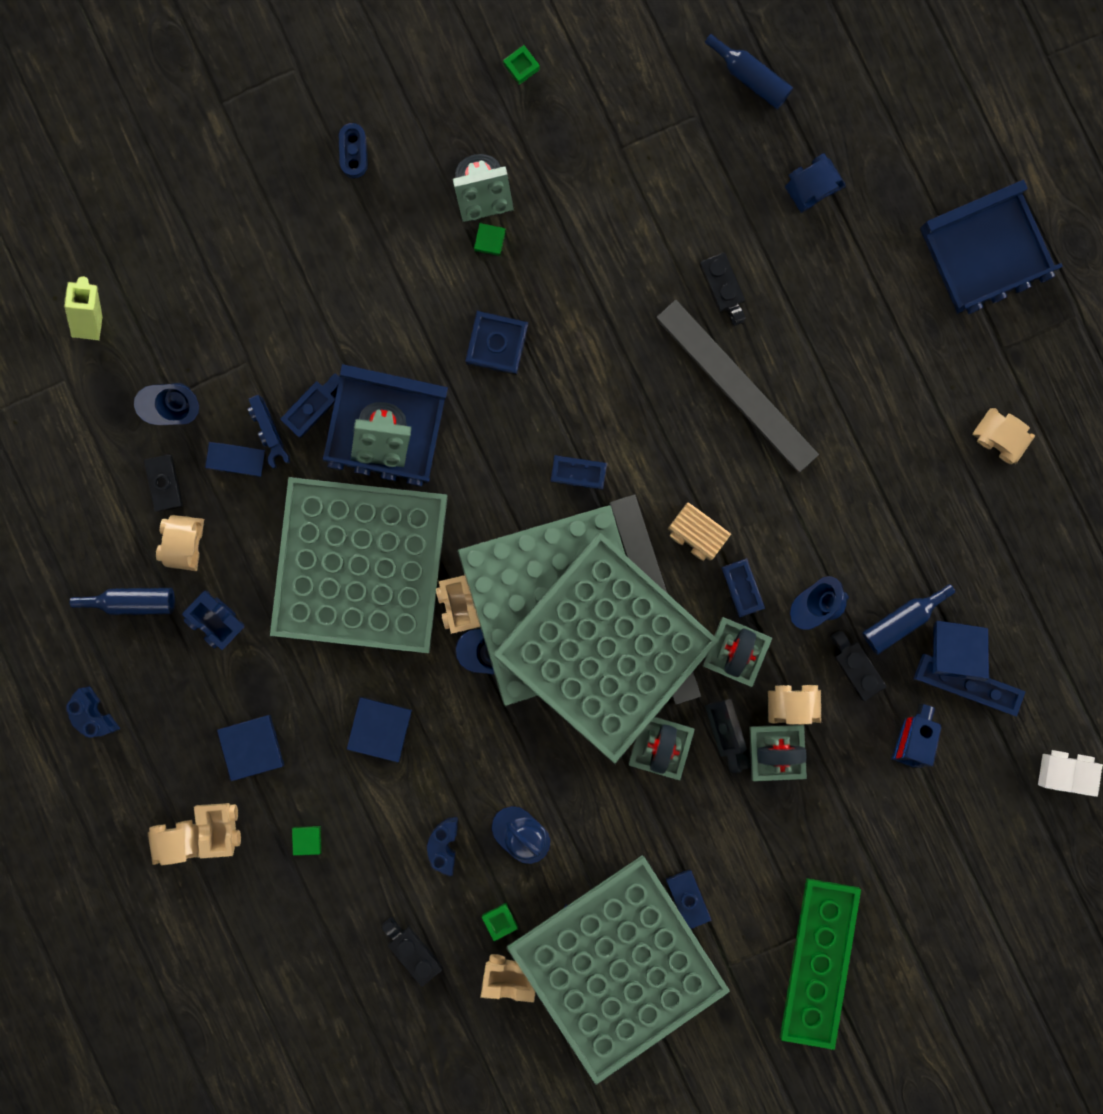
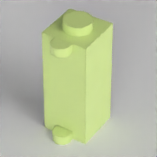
(83, 310)

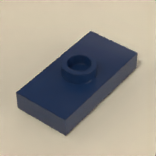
(578, 472)
(742, 587)
(688, 899)

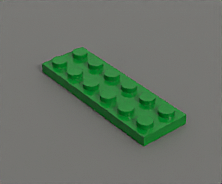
(820, 964)

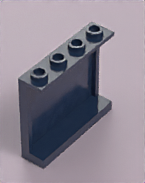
(988, 249)
(418, 401)

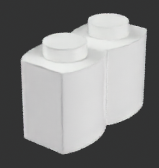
(1070, 774)

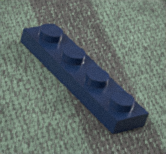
(988, 692)

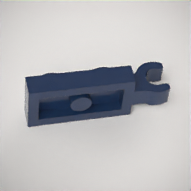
(311, 406)
(268, 433)

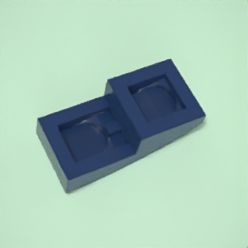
(234, 459)

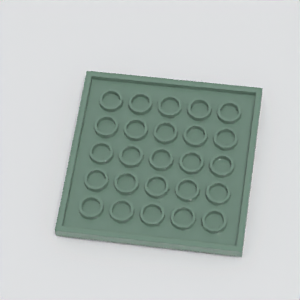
(358, 565)
(517, 571)
(606, 647)
(618, 969)

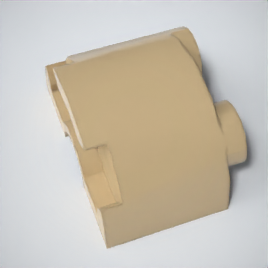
(1005, 434)
(180, 542)
(458, 605)
(794, 706)
(217, 829)
(174, 844)
(506, 979)

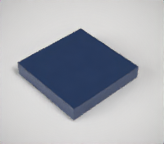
(496, 342)
(960, 651)
(379, 729)
(250, 747)

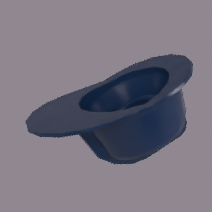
(166, 404)
(819, 603)
(472, 652)
(521, 835)

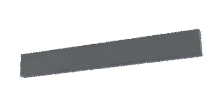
(737, 386)
(640, 551)

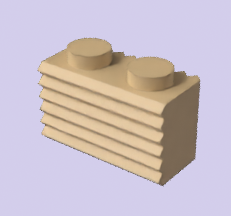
(698, 532)

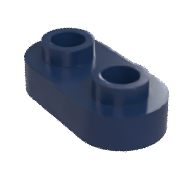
(352, 152)

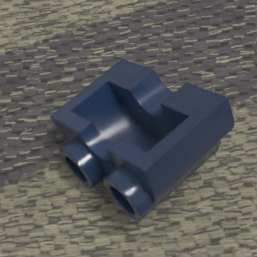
(814, 183)
(213, 619)
(85, 715)
(438, 850)

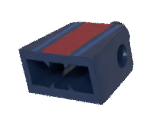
(918, 739)

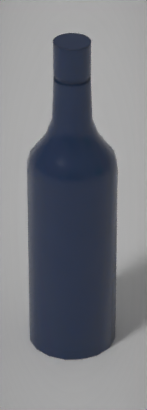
(752, 73)
(130, 601)
(904, 620)

